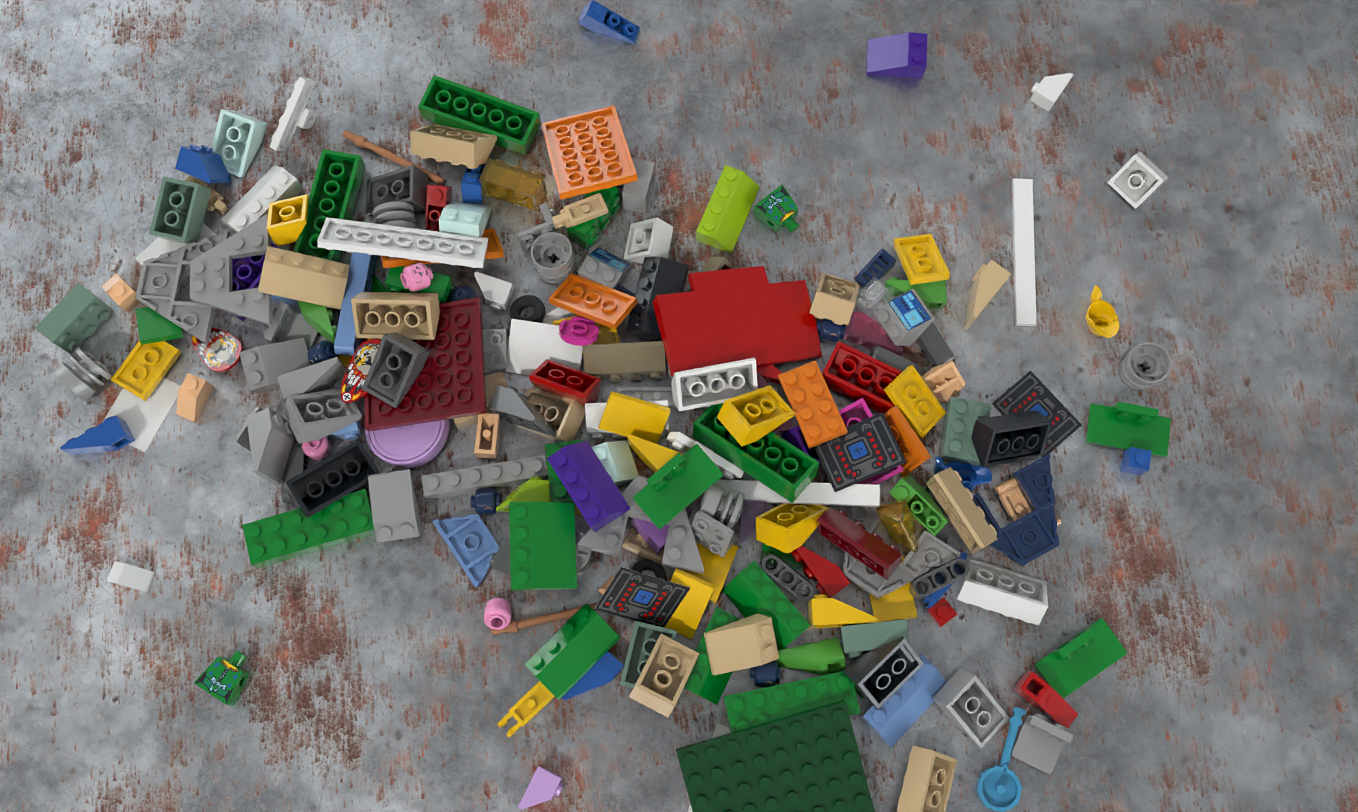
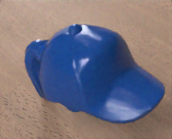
(970, 474)

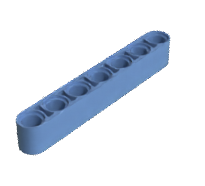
(358, 280)

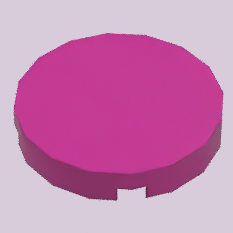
(578, 331)

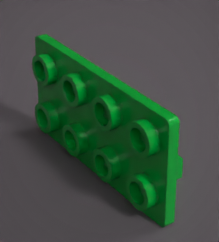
(1127, 427)
(677, 485)
(1081, 658)

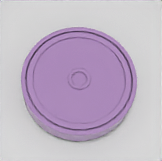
(410, 444)

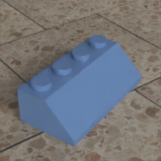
(905, 704)

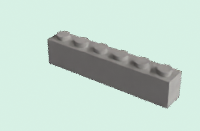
(485, 476)

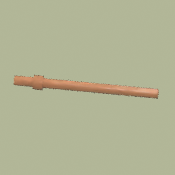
(362, 142)
(515, 625)

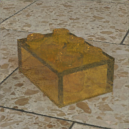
(513, 185)

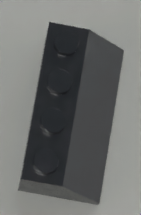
(657, 277)
(1010, 437)
(330, 479)

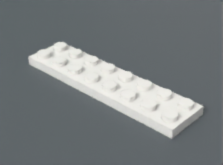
(403, 242)

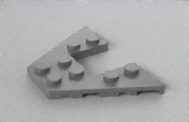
(213, 274)
(161, 285)
(680, 544)
(931, 555)

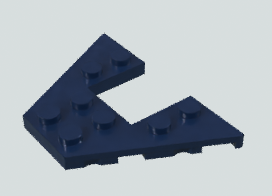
(1036, 531)

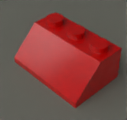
(566, 382)

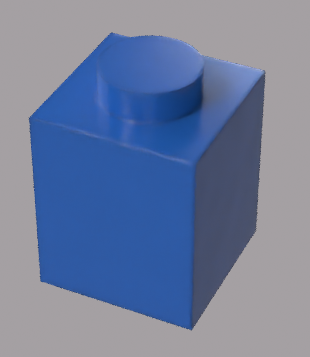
(1135, 461)

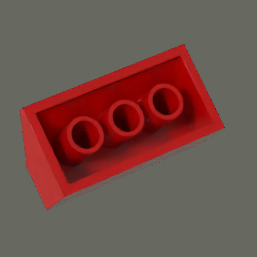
(860, 377)

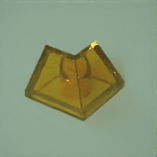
(899, 524)

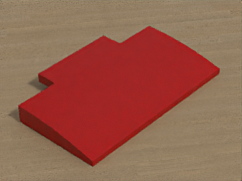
(735, 319)

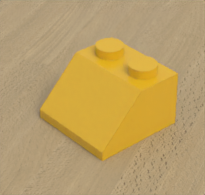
(287, 219)

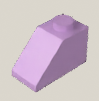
(541, 788)

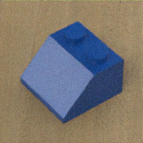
(202, 164)

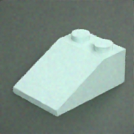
(238, 140)
(464, 218)

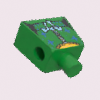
(778, 210)
(224, 678)

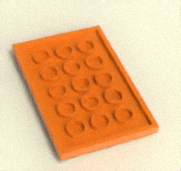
(588, 152)

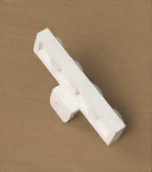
(294, 114)
(683, 442)

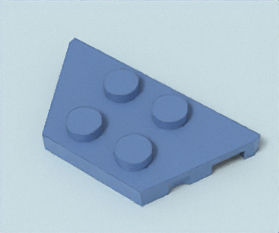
(469, 543)

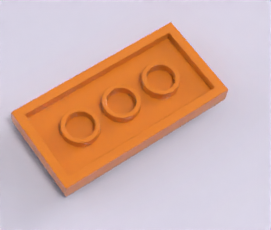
(593, 301)
(812, 404)

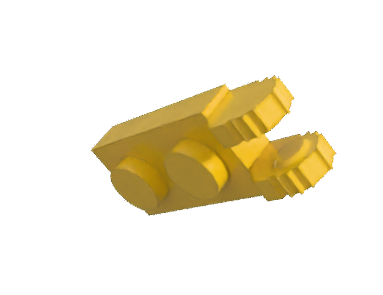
(527, 707)

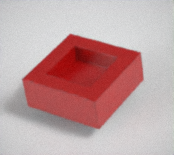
(941, 612)

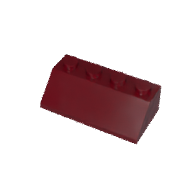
(858, 542)

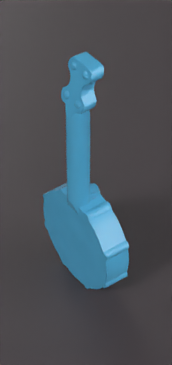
(997, 785)

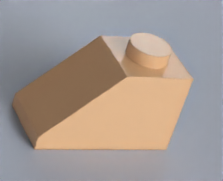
(121, 293)
(193, 397)
(487, 436)

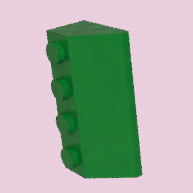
(756, 593)
(572, 651)
(701, 680)

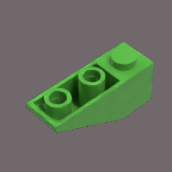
(931, 293)
(319, 319)
(920, 504)
(818, 657)

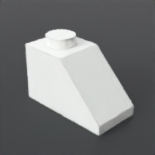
(1049, 90)
(495, 291)

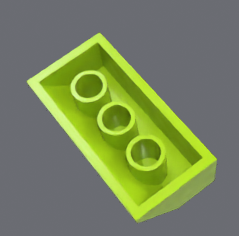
(727, 210)

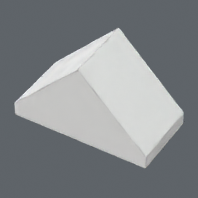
(131, 576)

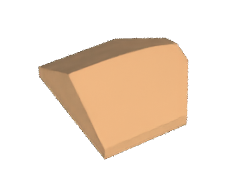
(944, 381)

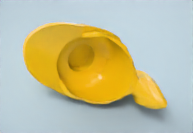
(1101, 316)

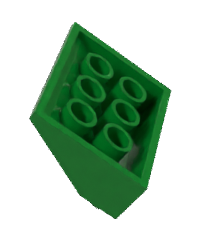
(542, 546)

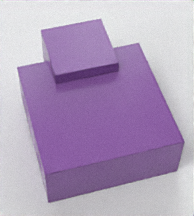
(651, 534)

